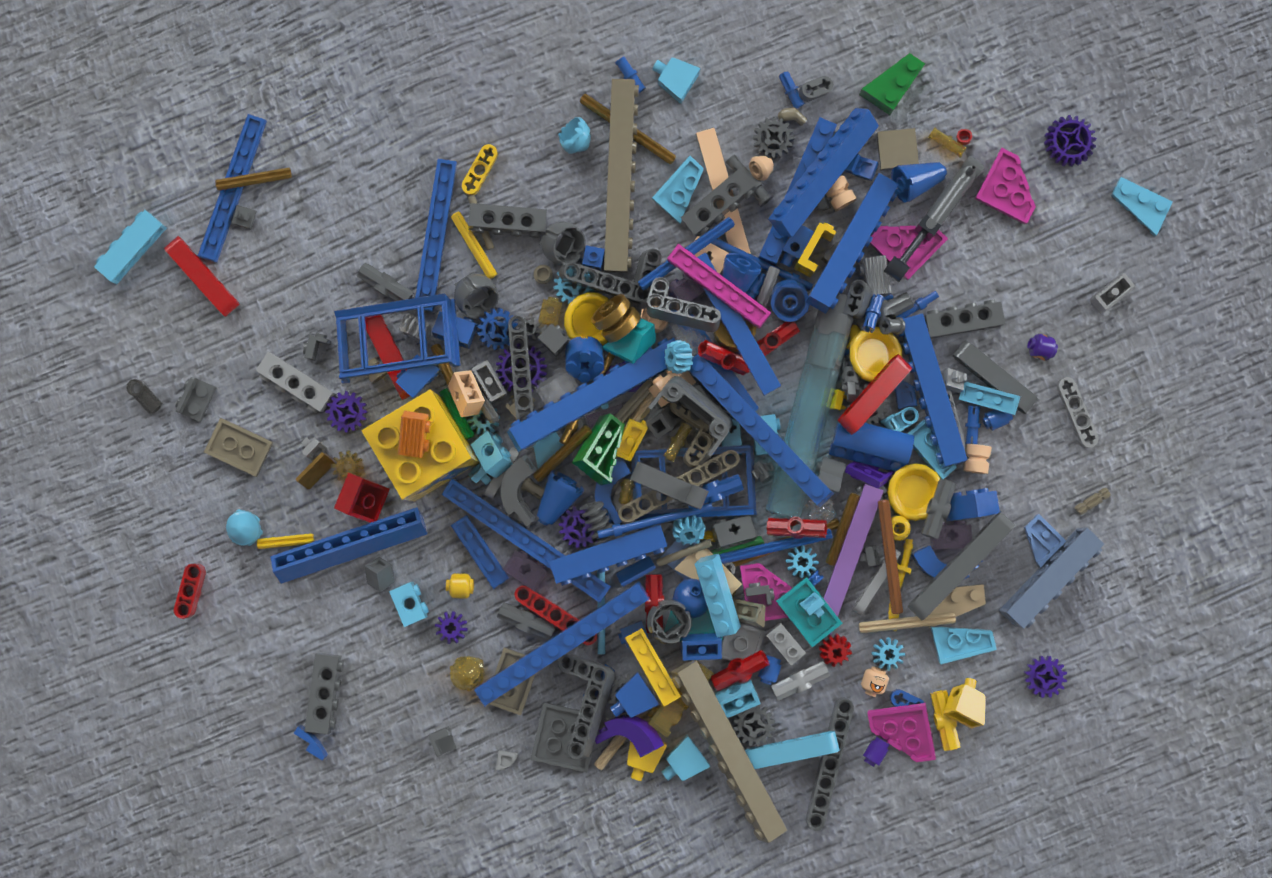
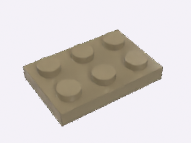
(238, 447)
(514, 699)

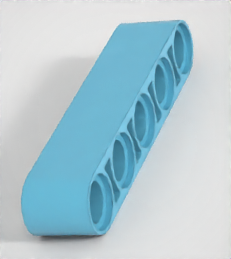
(793, 749)

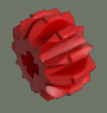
(841, 646)

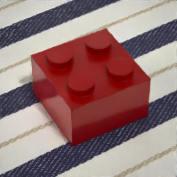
(361, 498)

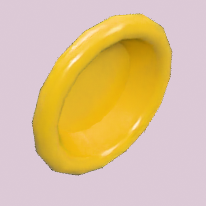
(579, 314)
(872, 352)
(912, 490)

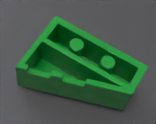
(892, 84)
(600, 449)

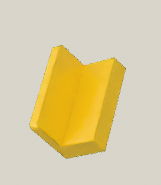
(631, 439)

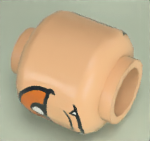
(874, 681)

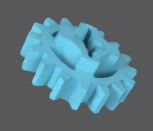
(565, 286)

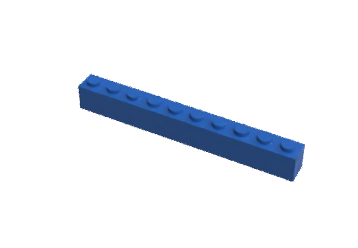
(588, 397)
(760, 431)
(561, 643)

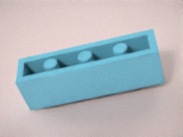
(130, 246)
(717, 595)

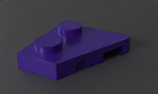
(868, 474)

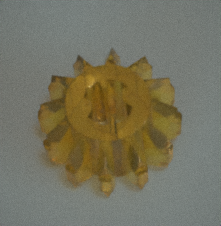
(343, 461)

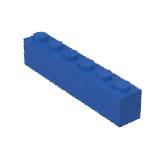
(608, 554)

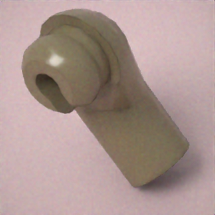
(792, 114)

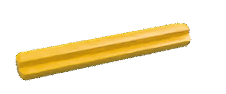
(473, 245)

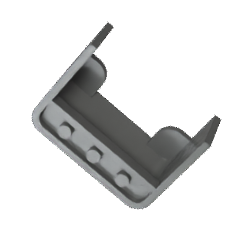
(718, 420)

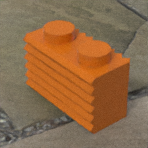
(413, 434)

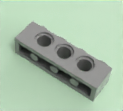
(267, 372)

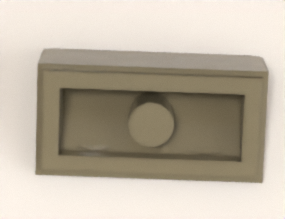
(750, 613)

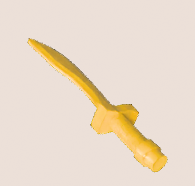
(903, 568)

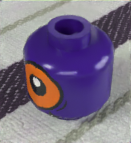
(1042, 347)

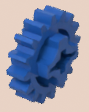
(490, 332)

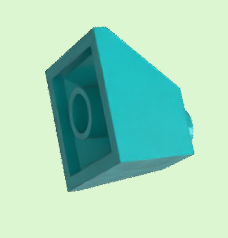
(634, 343)

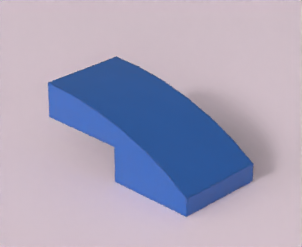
(862, 167)
(315, 746)

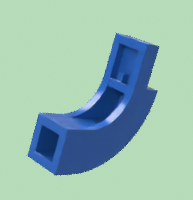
(603, 492)
(928, 561)

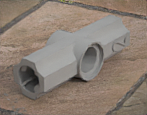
(800, 680)

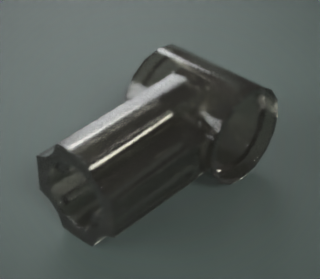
(145, 397)

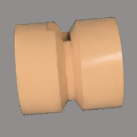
(840, 194)
(977, 458)

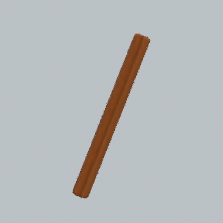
(890, 556)

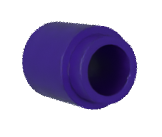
(876, 752)

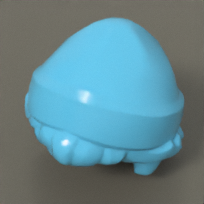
(575, 136)
(243, 528)

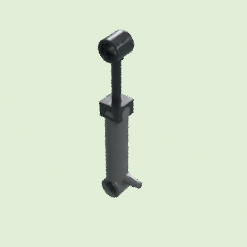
(937, 214)

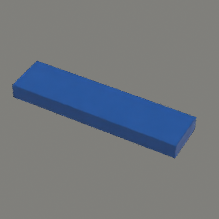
(480, 551)

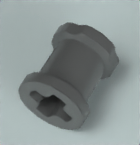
(892, 325)

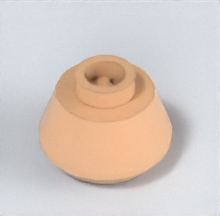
(761, 167)

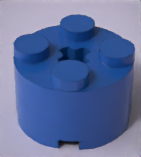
(781, 294)
(584, 358)

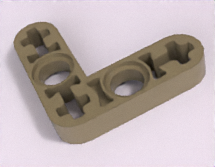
(701, 425)

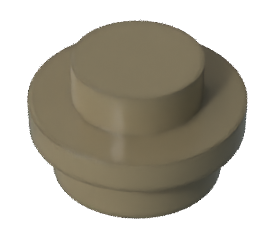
(543, 274)

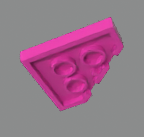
(1007, 188)
(896, 240)
(757, 573)
(905, 729)

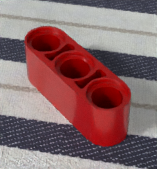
(183, 598)

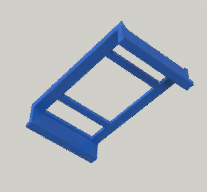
(450, 330)
(725, 510)

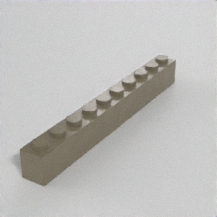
(620, 175)
(728, 751)

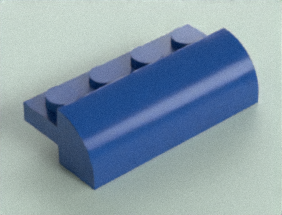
(873, 446)

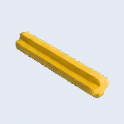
(284, 541)

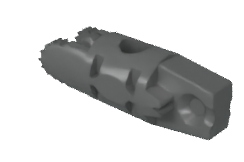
(849, 381)

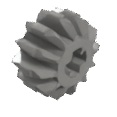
(410, 327)

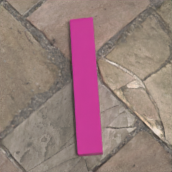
(718, 286)

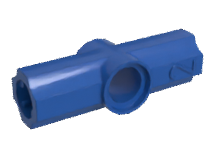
(722, 488)

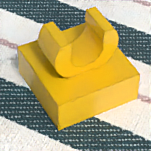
(837, 400)

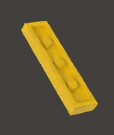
(652, 667)

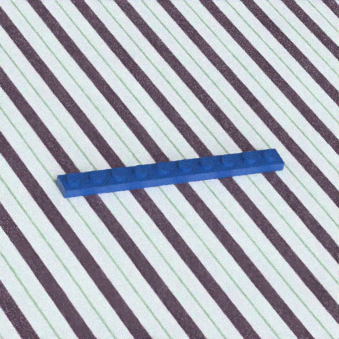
(518, 535)

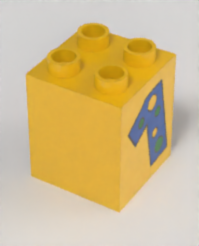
(447, 453)

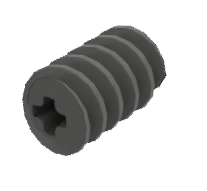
(597, 519)

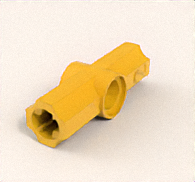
(943, 723)

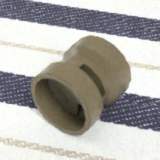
(373, 378)

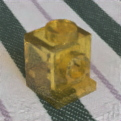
(553, 318)

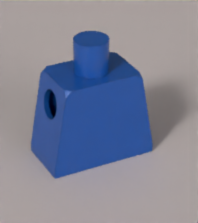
(802, 238)
(634, 697)

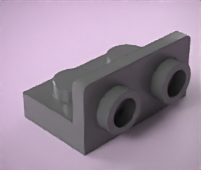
(195, 398)

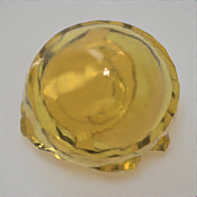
(467, 672)

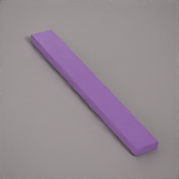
(852, 547)

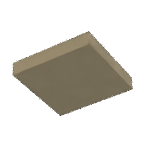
(897, 148)

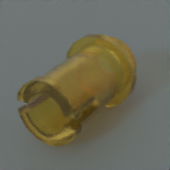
(626, 491)

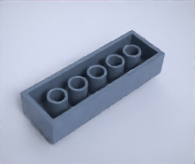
(1051, 578)

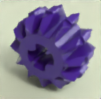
(446, 633)

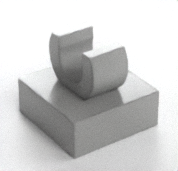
(954, 380)
(313, 448)

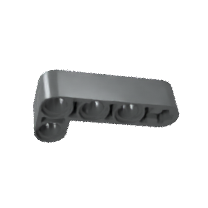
(711, 316)
(669, 485)

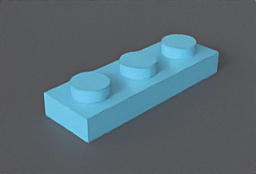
(990, 398)

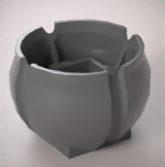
(569, 247)
(480, 299)
(678, 631)

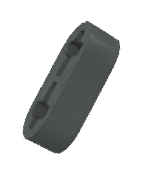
(817, 92)

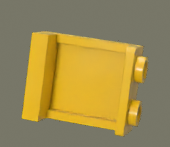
(806, 266)

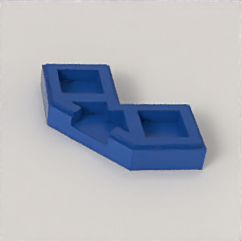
(905, 395)

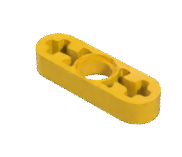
(481, 155)

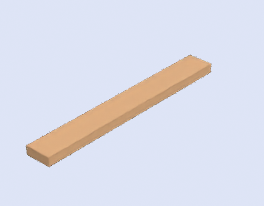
(717, 174)

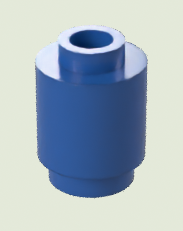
(996, 419)
(770, 673)

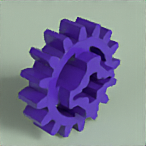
(343, 420)
(576, 514)
(1044, 684)

